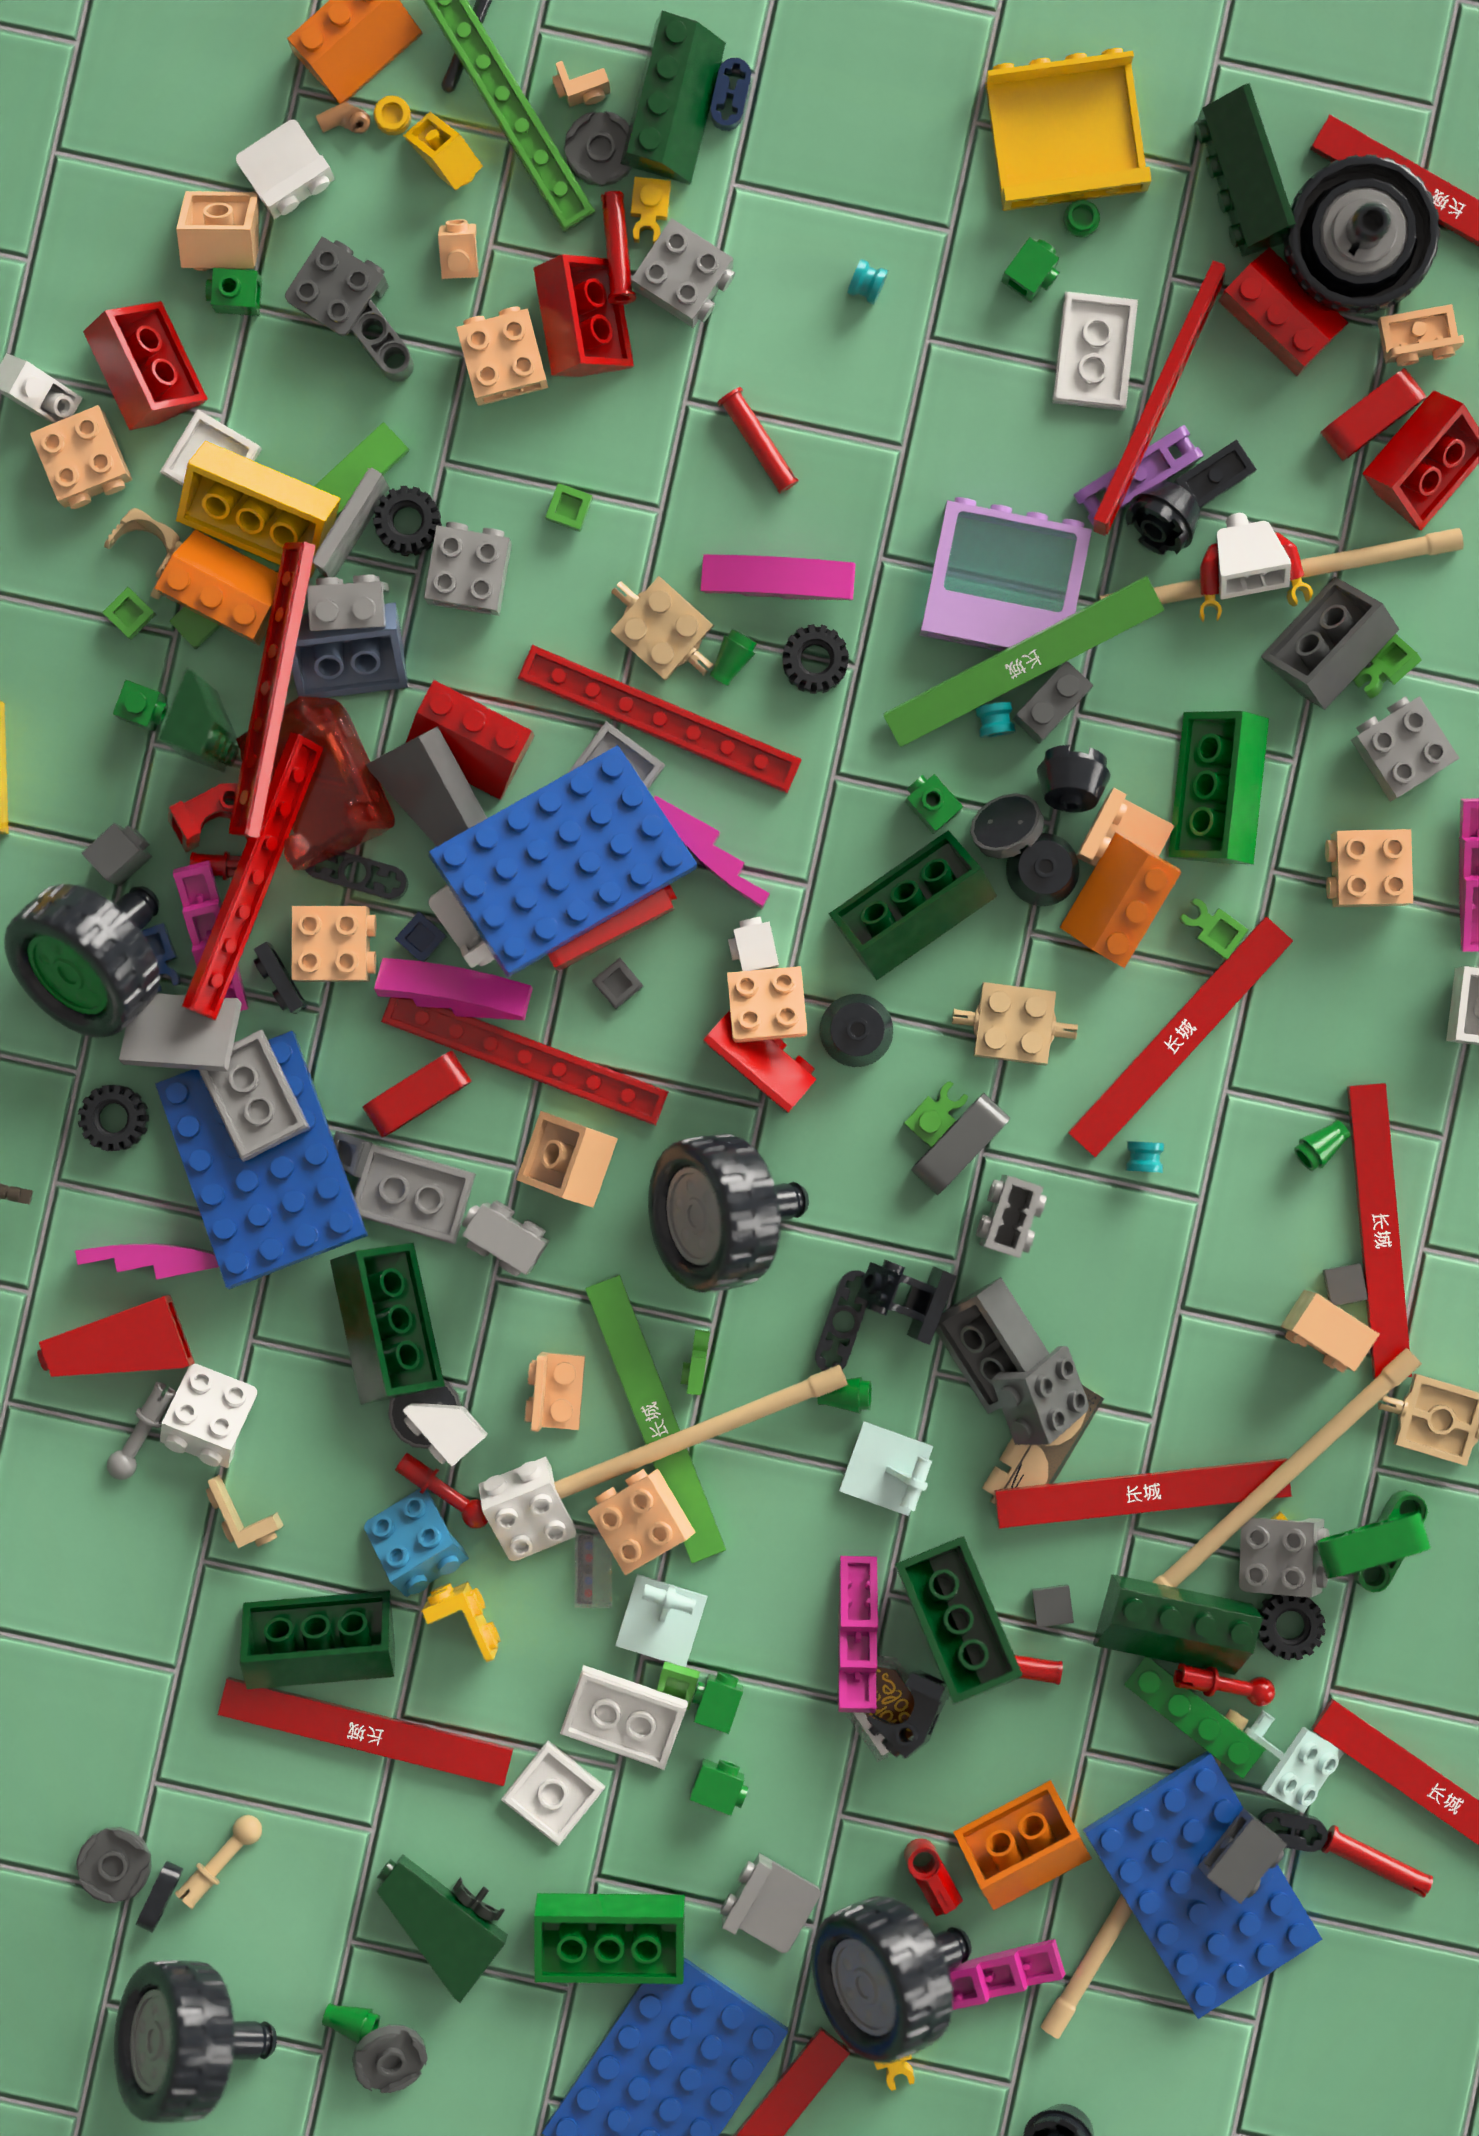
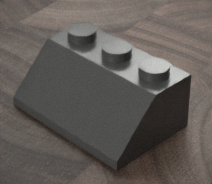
(1330, 642)
(989, 1336)

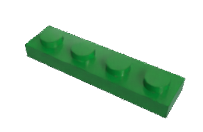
(1195, 1717)

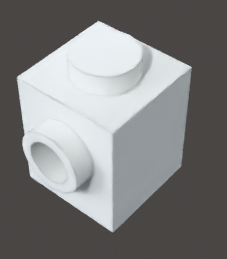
(754, 945)

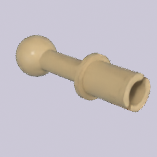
(245, 1832)

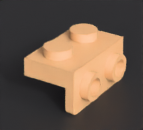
(1419, 335)

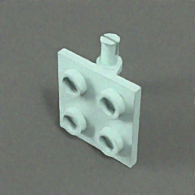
(887, 1469)
(661, 1620)
(1300, 1768)

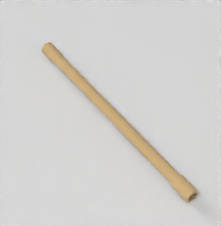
(1430, 544)
(1390, 1377)
(814, 1386)
(1066, 2004)

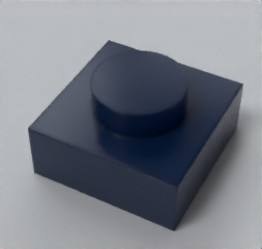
(420, 937)

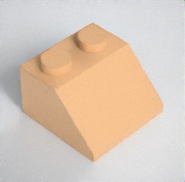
(218, 230)
(567, 1159)

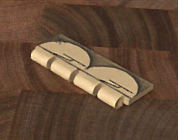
(1040, 1463)

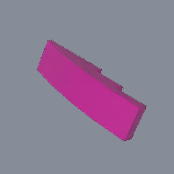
(778, 577)
(701, 841)
(1469, 874)
(200, 909)
(446, 986)
(166, 1259)
(857, 1634)
(1005, 1973)

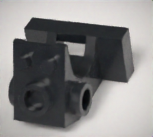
(923, 1302)
(929, 1699)

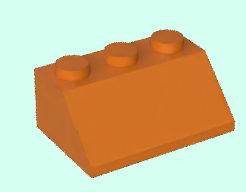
(352, 42)
(220, 586)
(1120, 899)
(1022, 1845)

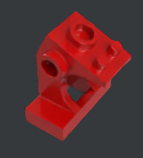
(190, 817)

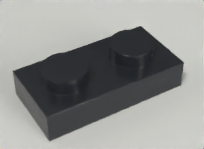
(1217, 474)
(270, 965)

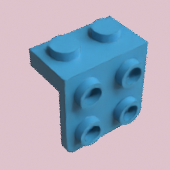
(414, 1543)

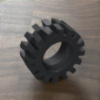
(396, 501)
(831, 643)
(97, 1102)
(1303, 1643)

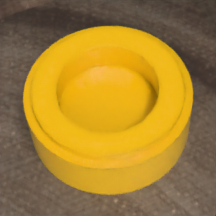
(392, 115)

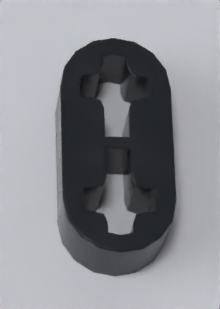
(1296, 1821)
(159, 1896)

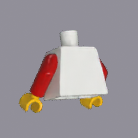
(1249, 561)

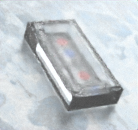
(592, 1571)

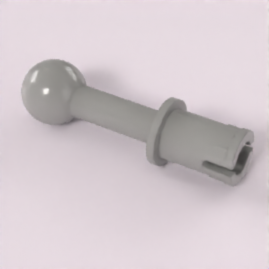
(123, 1462)

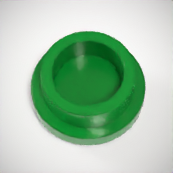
(1081, 218)

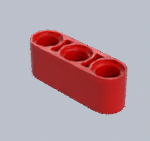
(1373, 414)
(416, 1094)

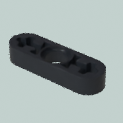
(379, 889)
(825, 1344)

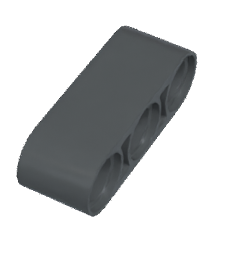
(384, 346)
(960, 1144)

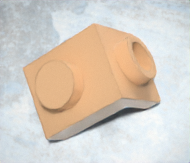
(584, 89)
(458, 249)

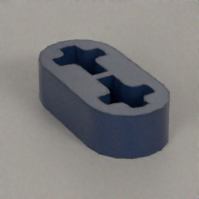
(723, 92)

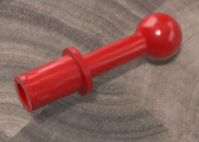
(426, 1478)
(1259, 1690)

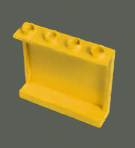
(1066, 129)

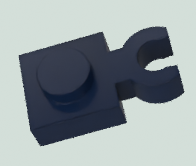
(163, 949)

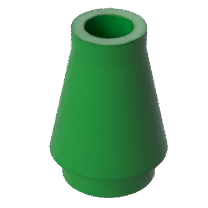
(732, 656)
(1321, 1145)
(853, 1397)
(351, 2021)

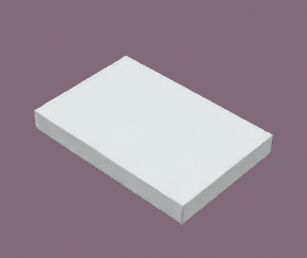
(1095, 351)
(624, 1717)

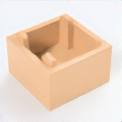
(1329, 1331)

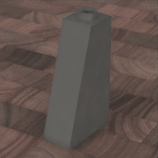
(429, 786)

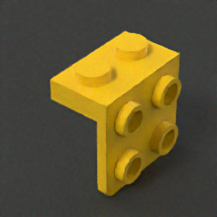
(448, 1600)

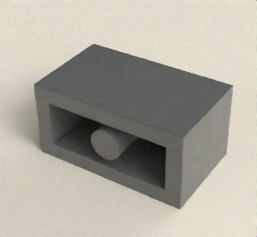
(1053, 702)
(118, 853)
(1243, 1856)

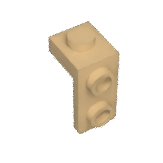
(260, 1531)

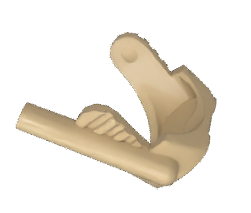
(139, 520)

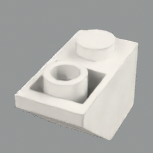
(36, 390)
(447, 1427)

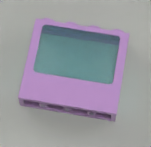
(1002, 575)

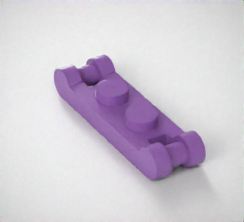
(1155, 467)

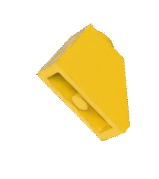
(444, 150)

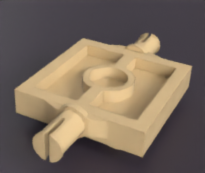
(662, 628)
(1014, 1023)
(1436, 1419)

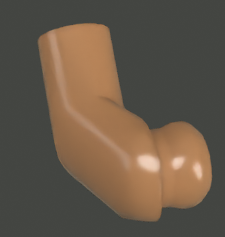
(346, 116)

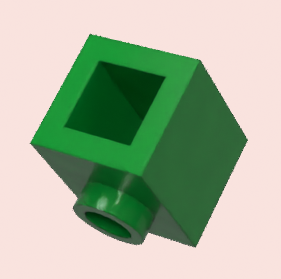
(1032, 269)
(234, 291)
(141, 706)
(932, 802)
(717, 1701)
(719, 1786)

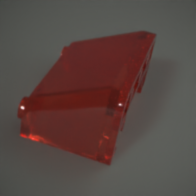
(343, 797)

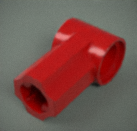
(932, 1878)

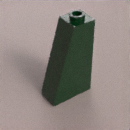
(444, 1930)

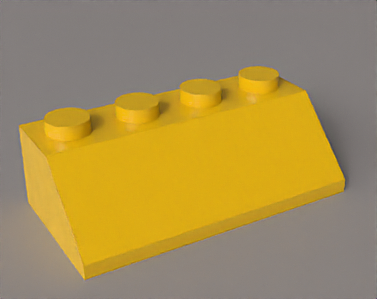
(252, 504)

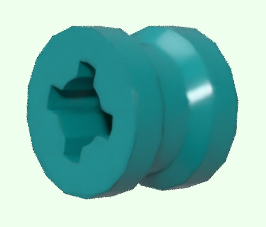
(867, 281)
(995, 719)
(1145, 1156)

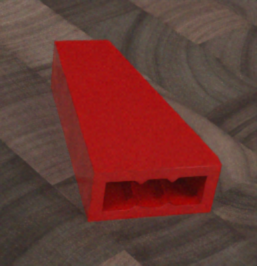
(614, 928)
(124, 1342)

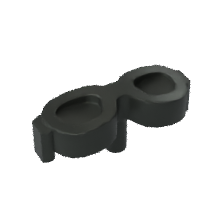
(475, 1903)

